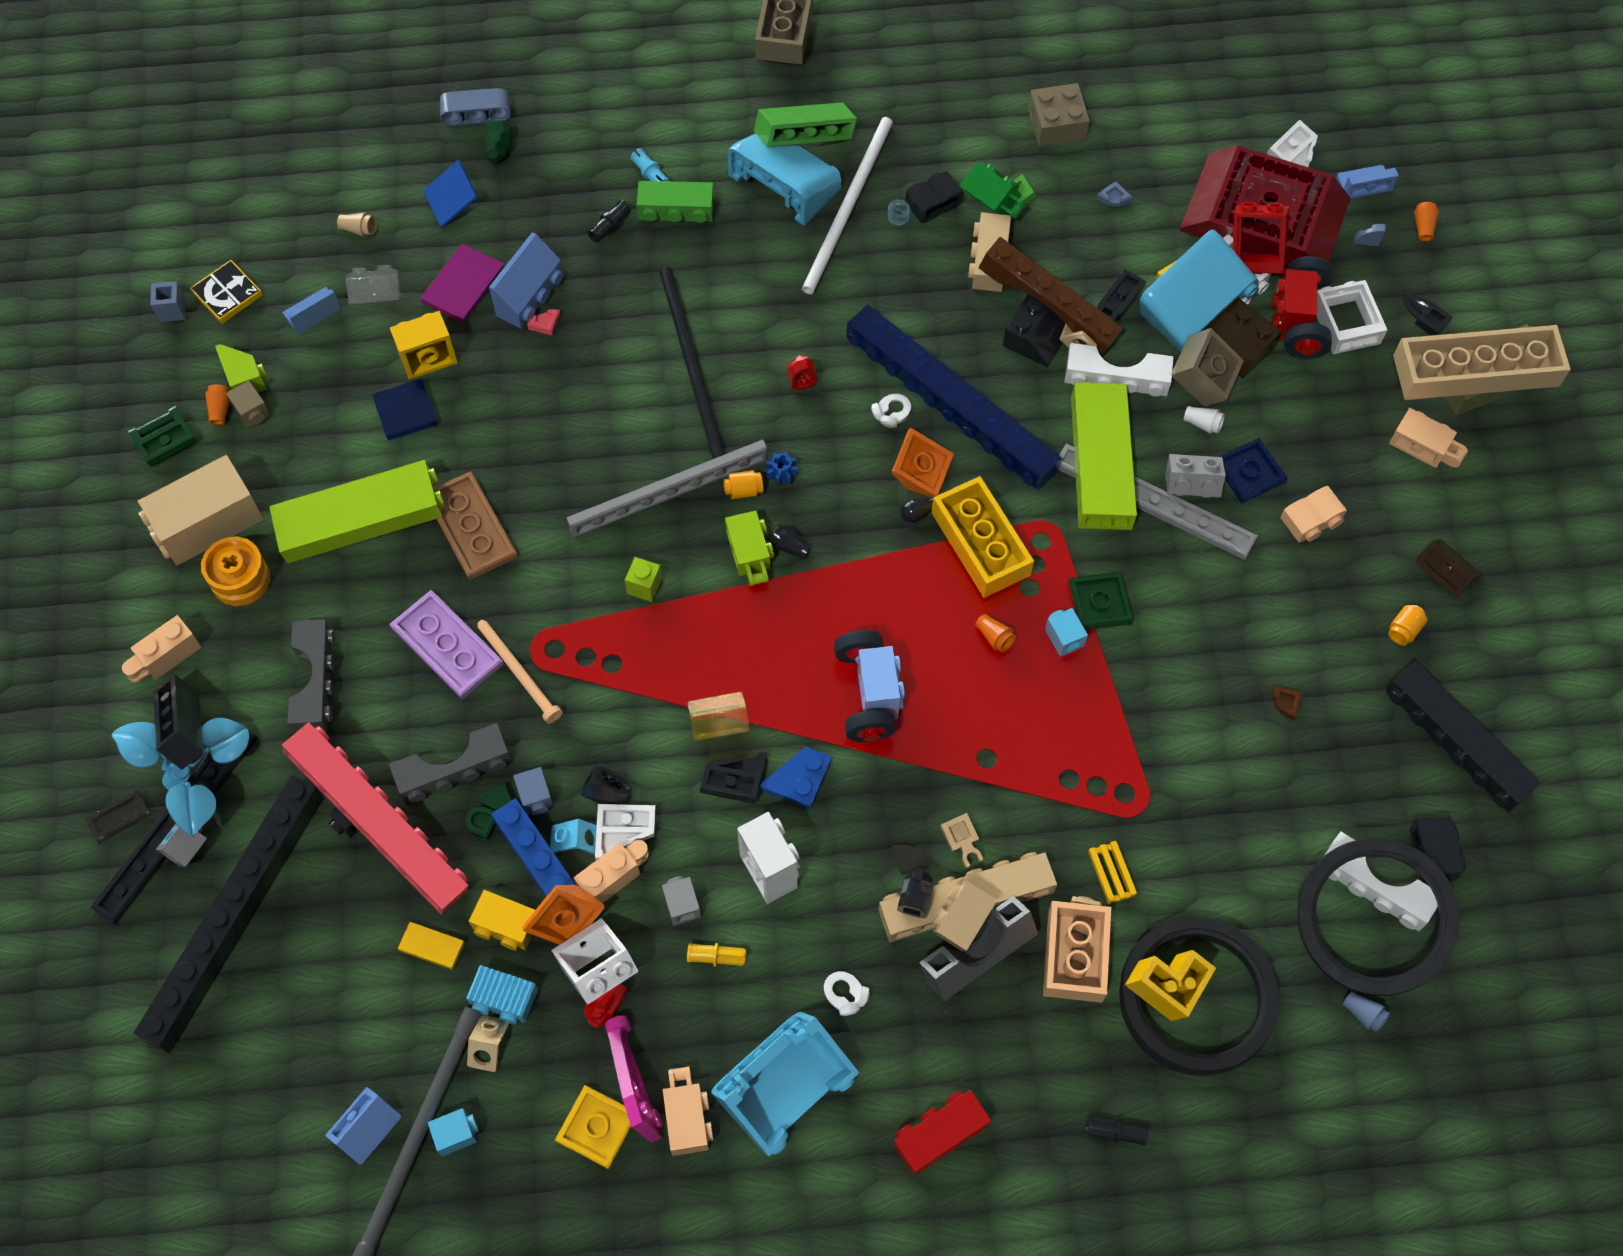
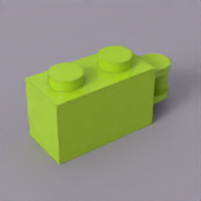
(749, 546)

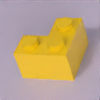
(1171, 988)

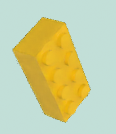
(982, 536)

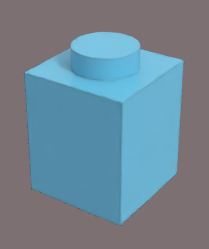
(1065, 631)
(453, 1131)

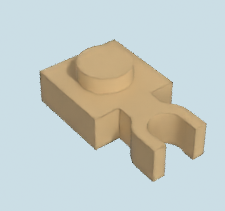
(960, 835)

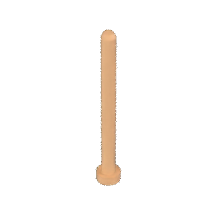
(551, 712)

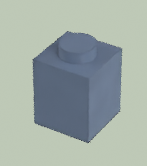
(168, 301)
(533, 791)

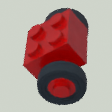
(1297, 307)

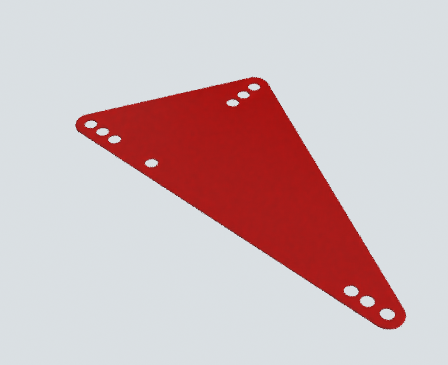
(958, 691)

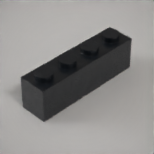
(178, 722)

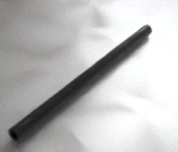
(691, 363)

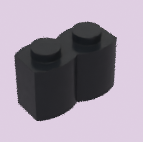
(934, 197)

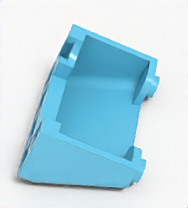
(789, 171)
(1196, 289)
(783, 1080)

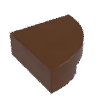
(1286, 701)

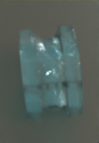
(898, 205)

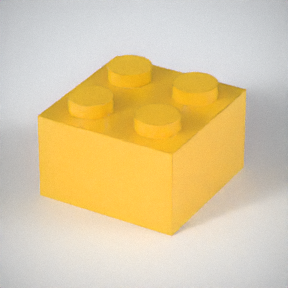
(423, 345)

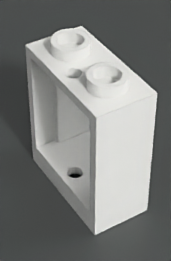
(1357, 337)
(598, 940)

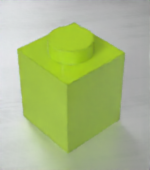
(643, 579)

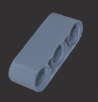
(474, 106)

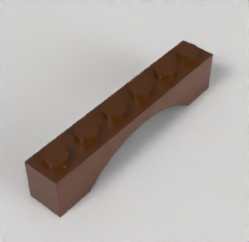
(1013, 268)

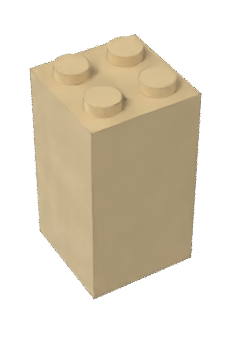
(199, 510)

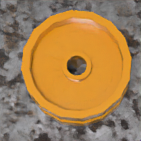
(235, 571)

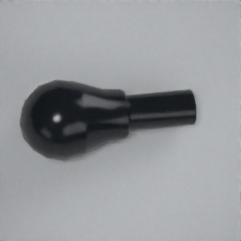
(916, 509)

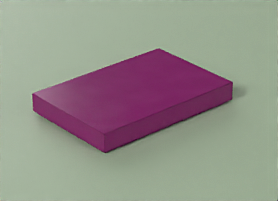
(462, 283)

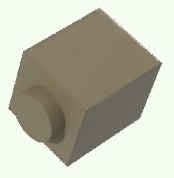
(248, 404)

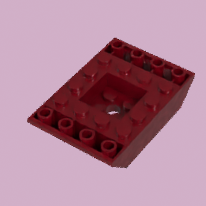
(1245, 175)

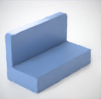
(1368, 181)
(312, 310)
(363, 1126)

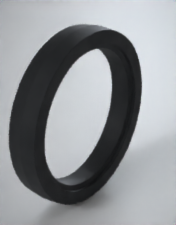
(1430, 872)
(1250, 956)

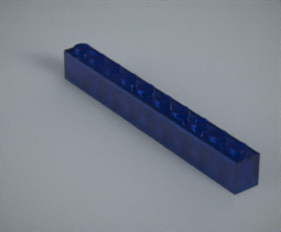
(953, 397)

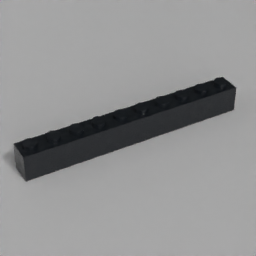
(229, 915)

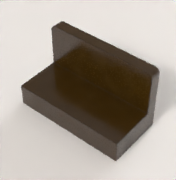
(1447, 567)

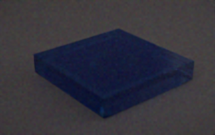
(404, 409)
(1252, 470)

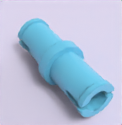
(649, 168)

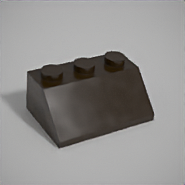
(1246, 334)

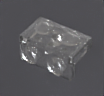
(372, 285)

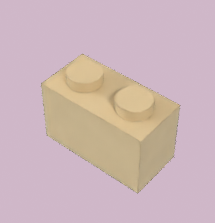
(963, 915)

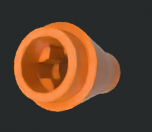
(1426, 220)
(217, 403)
(996, 633)

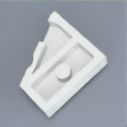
(1295, 145)
(623, 825)

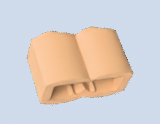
(1314, 513)

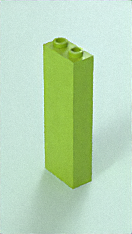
(1103, 456)
(356, 511)

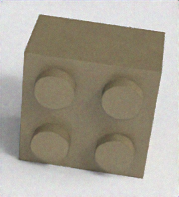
(1058, 114)
(1207, 367)

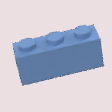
(526, 282)

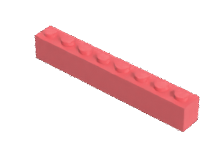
(375, 818)

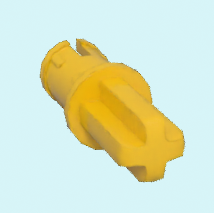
(716, 954)

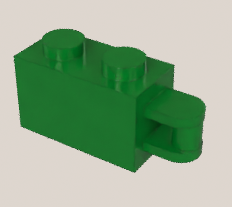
(993, 191)

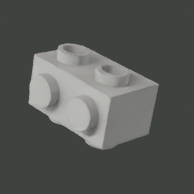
(1195, 475)

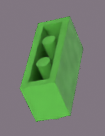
(675, 201)

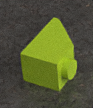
(241, 367)

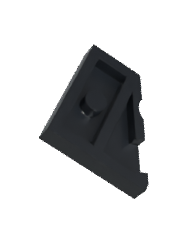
(735, 778)

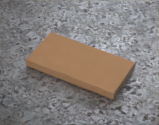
(473, 527)

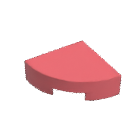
(545, 322)

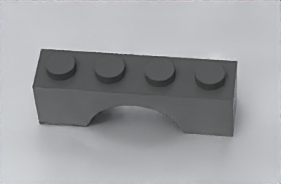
(313, 642)
(418, 778)
(1007, 930)

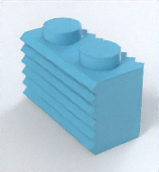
(502, 994)

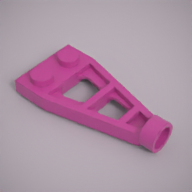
(633, 1091)

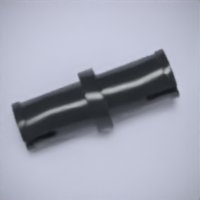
(609, 221)

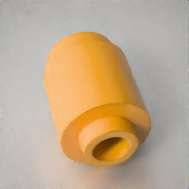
(743, 484)
(1407, 624)

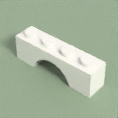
(1148, 376)
(1409, 903)

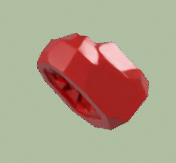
(801, 373)
(605, 1006)

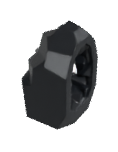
(606, 787)
(916, 894)

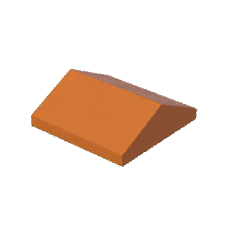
(922, 464)
(563, 914)

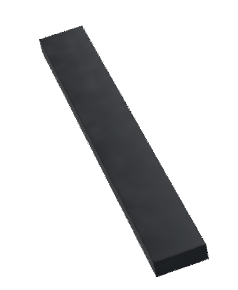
(145, 858)

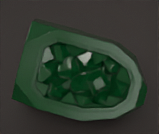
(497, 139)

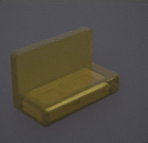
(718, 716)

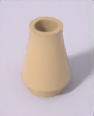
(360, 223)

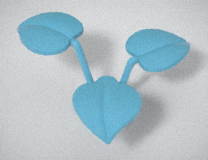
(187, 805)

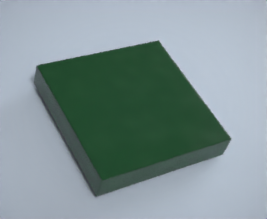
(1100, 601)

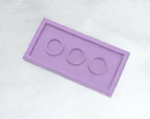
(446, 644)

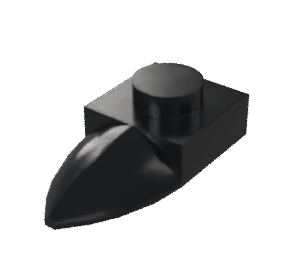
(1428, 315)

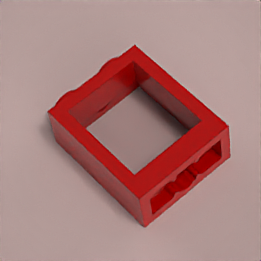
(1262, 262)

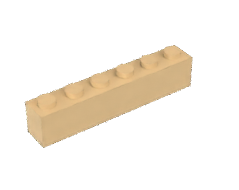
(1023, 879)

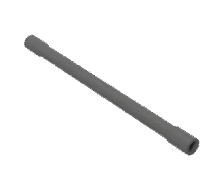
(462, 1032)

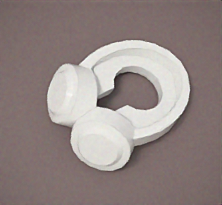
(895, 418)
(845, 1007)

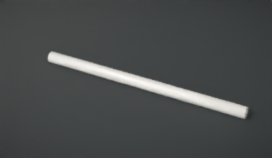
(847, 206)

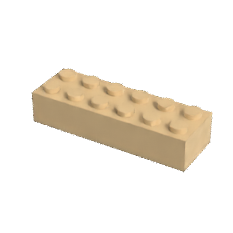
(1481, 362)

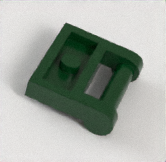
(164, 441)

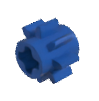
(788, 467)

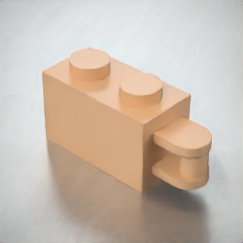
(1428, 440)
(161, 651)
(613, 870)
(685, 1114)

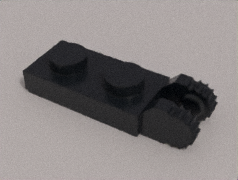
(1121, 295)

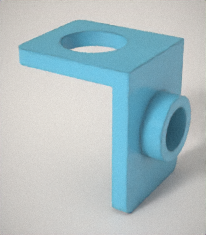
(571, 836)

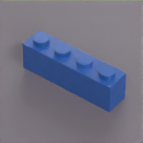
(530, 847)

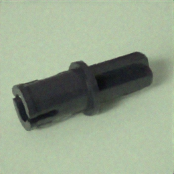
(1116, 1130)

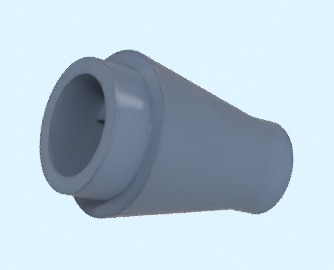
(1368, 1012)

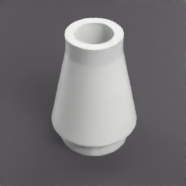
(1205, 418)

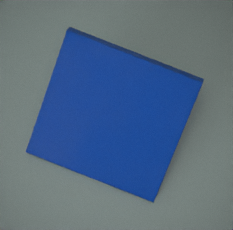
(450, 193)

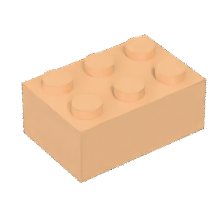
(1077, 951)

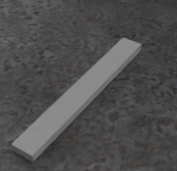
(667, 488)
(1180, 513)

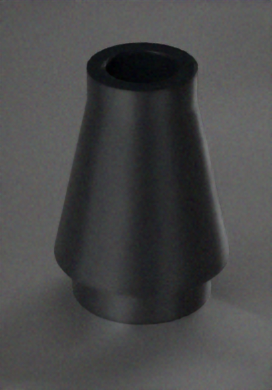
(790, 542)

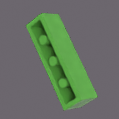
(804, 124)

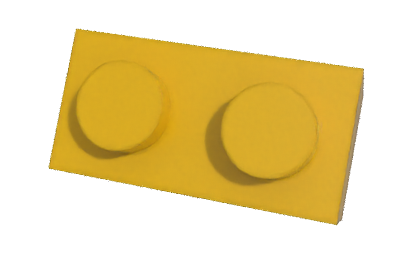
(502, 920)

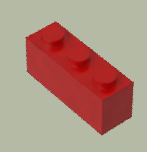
(940, 1131)

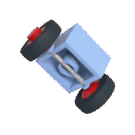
(878, 682)

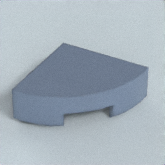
(1114, 196)
(1370, 236)

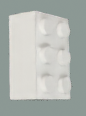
(768, 857)

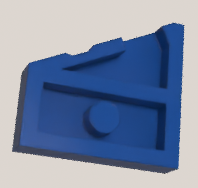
(799, 777)

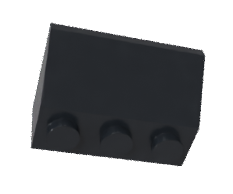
(1034, 331)

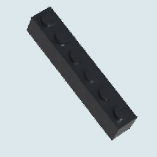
(1462, 737)

